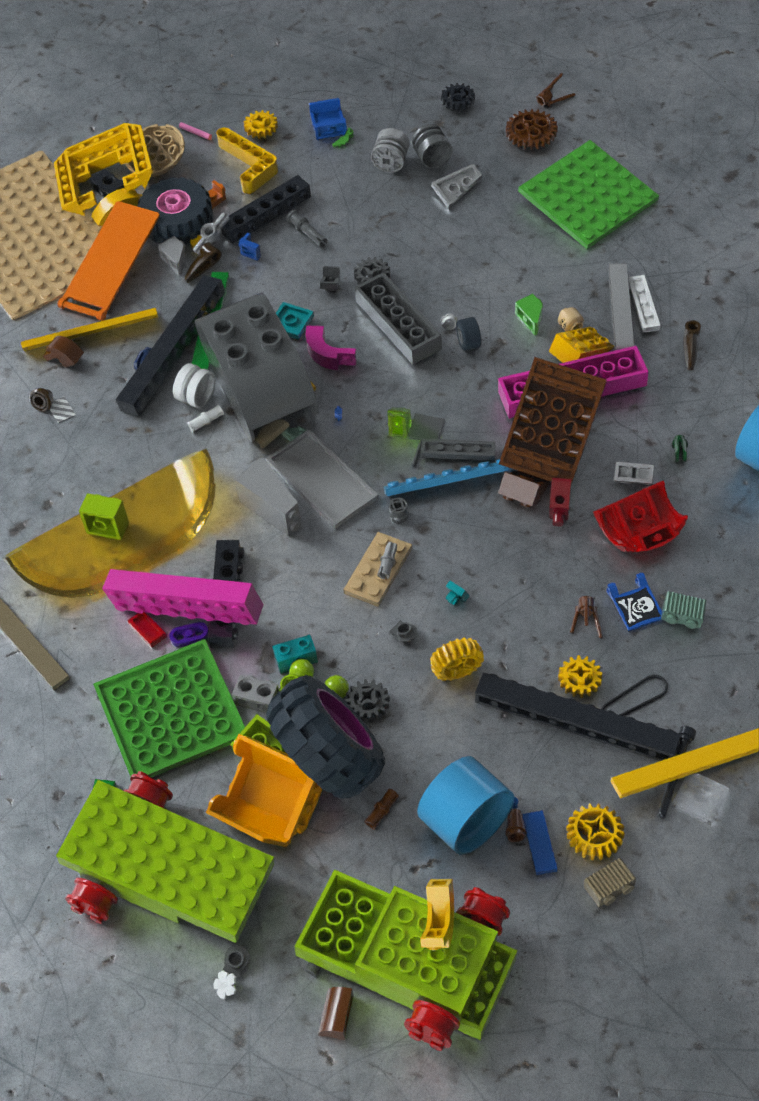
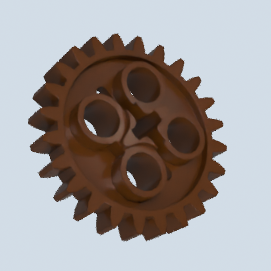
(531, 129)

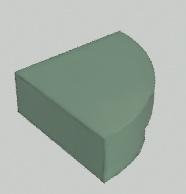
(292, 433)

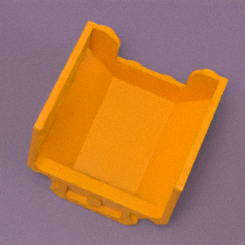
(267, 795)

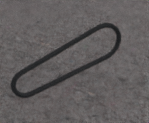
(634, 686)

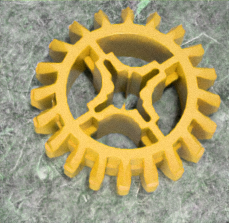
(456, 659)
(609, 841)

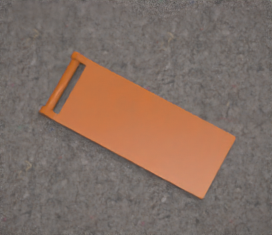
(109, 259)

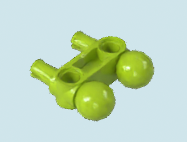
(304, 667)

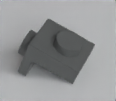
(330, 279)

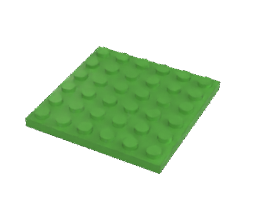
(588, 194)
(170, 710)

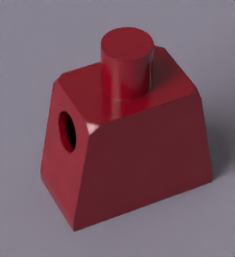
(559, 500)

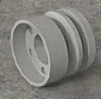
(390, 150)

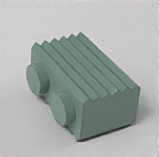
(683, 610)

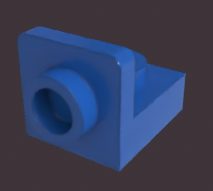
(249, 248)

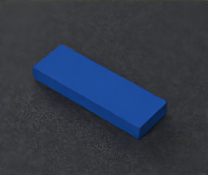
(539, 843)

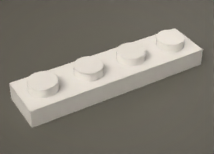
(643, 303)

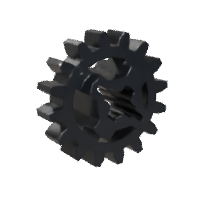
(457, 97)

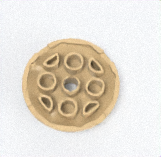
(164, 147)

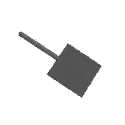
(424, 428)

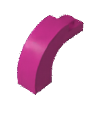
(325, 355)

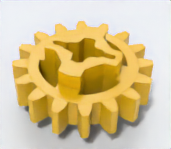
(260, 124)
(580, 676)

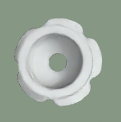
(448, 325)

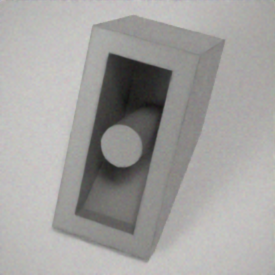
(173, 253)

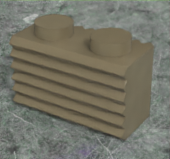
(610, 882)

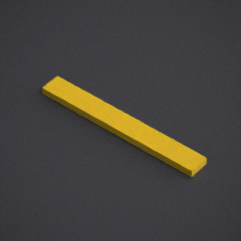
(91, 328)
(686, 764)

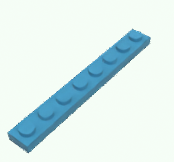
(446, 477)

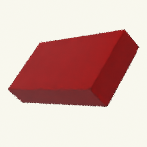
(147, 629)

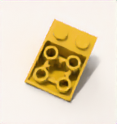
(579, 344)

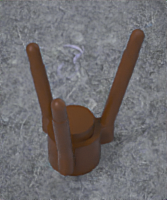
(546, 96)
(586, 609)

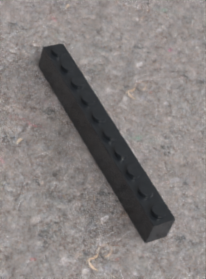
(169, 346)
(577, 717)

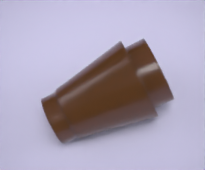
(515, 826)

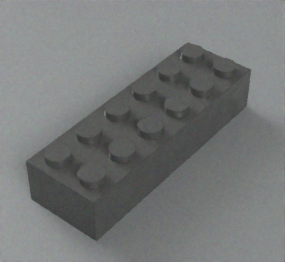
(398, 318)

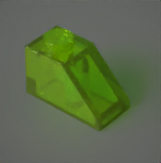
(399, 421)

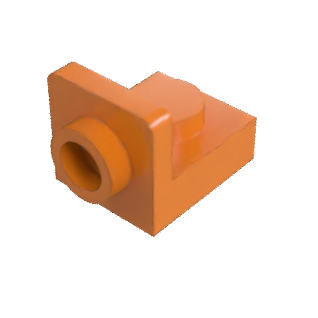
(217, 193)

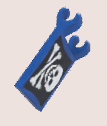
(636, 606)

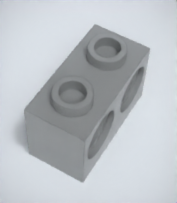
(634, 473)
(254, 698)

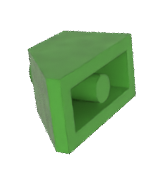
(530, 312)

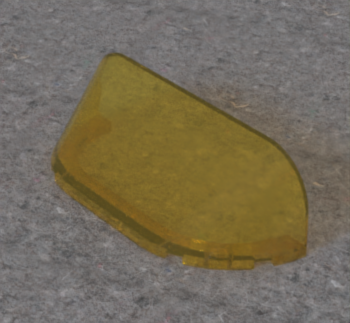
(162, 517)

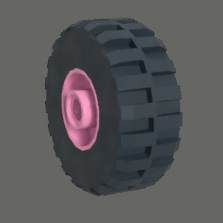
(182, 209)

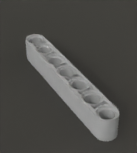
(620, 306)

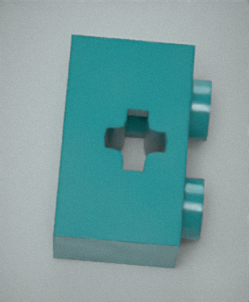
(292, 650)

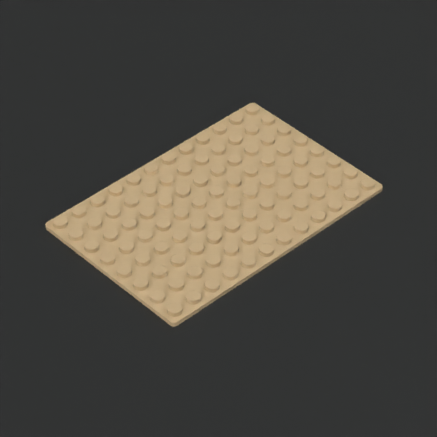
(37, 237)

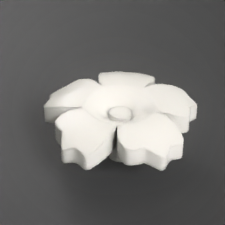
(225, 983)

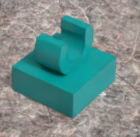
(455, 593)

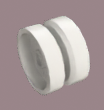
(194, 385)

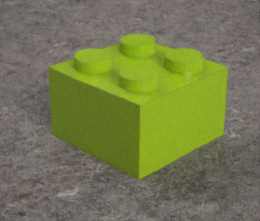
(104, 516)

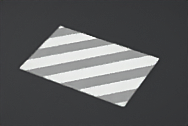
(61, 409)

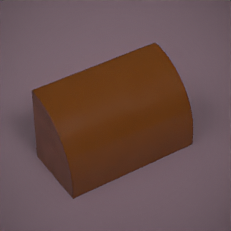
(336, 1012)

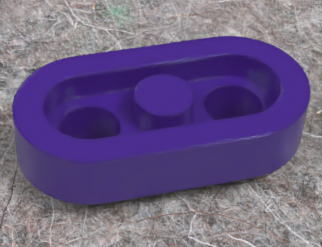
(189, 634)

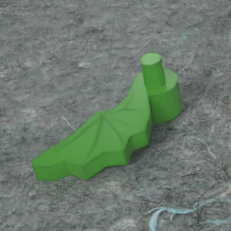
(344, 139)

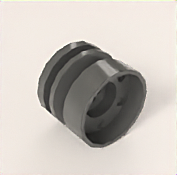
(431, 146)

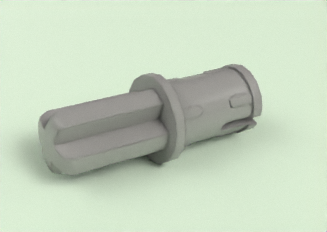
(387, 560)

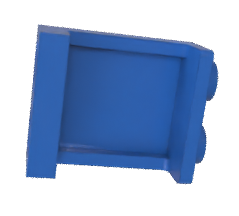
(327, 118)

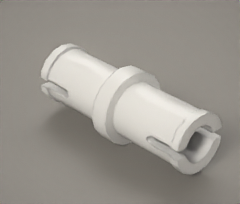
(205, 418)

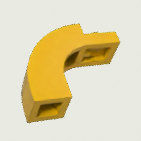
(107, 203)
(440, 914)

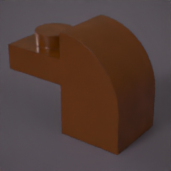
(64, 350)

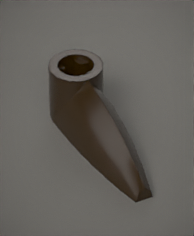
(206, 259)
(691, 343)

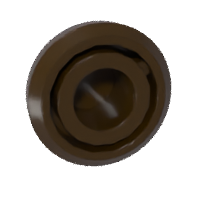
(41, 399)

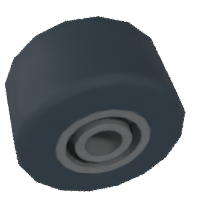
(468, 333)

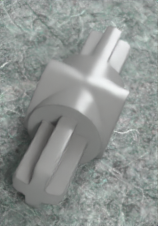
(208, 228)

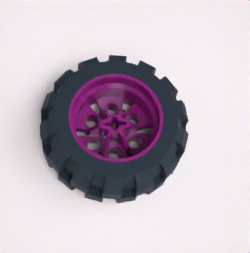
(325, 737)

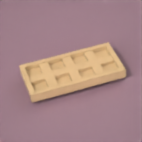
(365, 582)

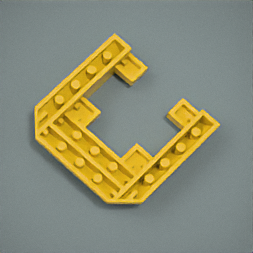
(94, 154)

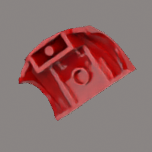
(641, 520)

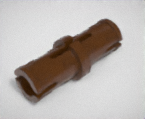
(381, 808)

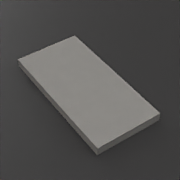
(322, 479)

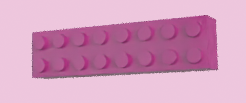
(621, 368)
(183, 596)

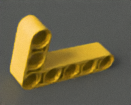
(262, 162)

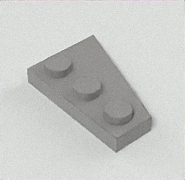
(456, 184)

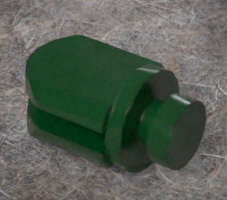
(677, 444)

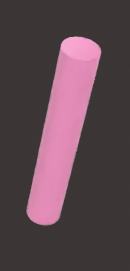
(193, 130)

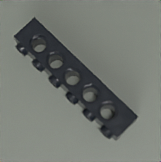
(266, 208)
(227, 563)

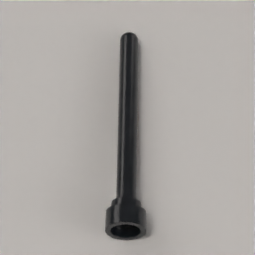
(687, 735)

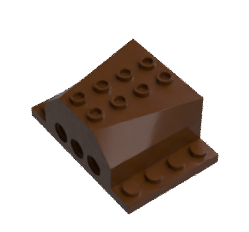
(552, 421)

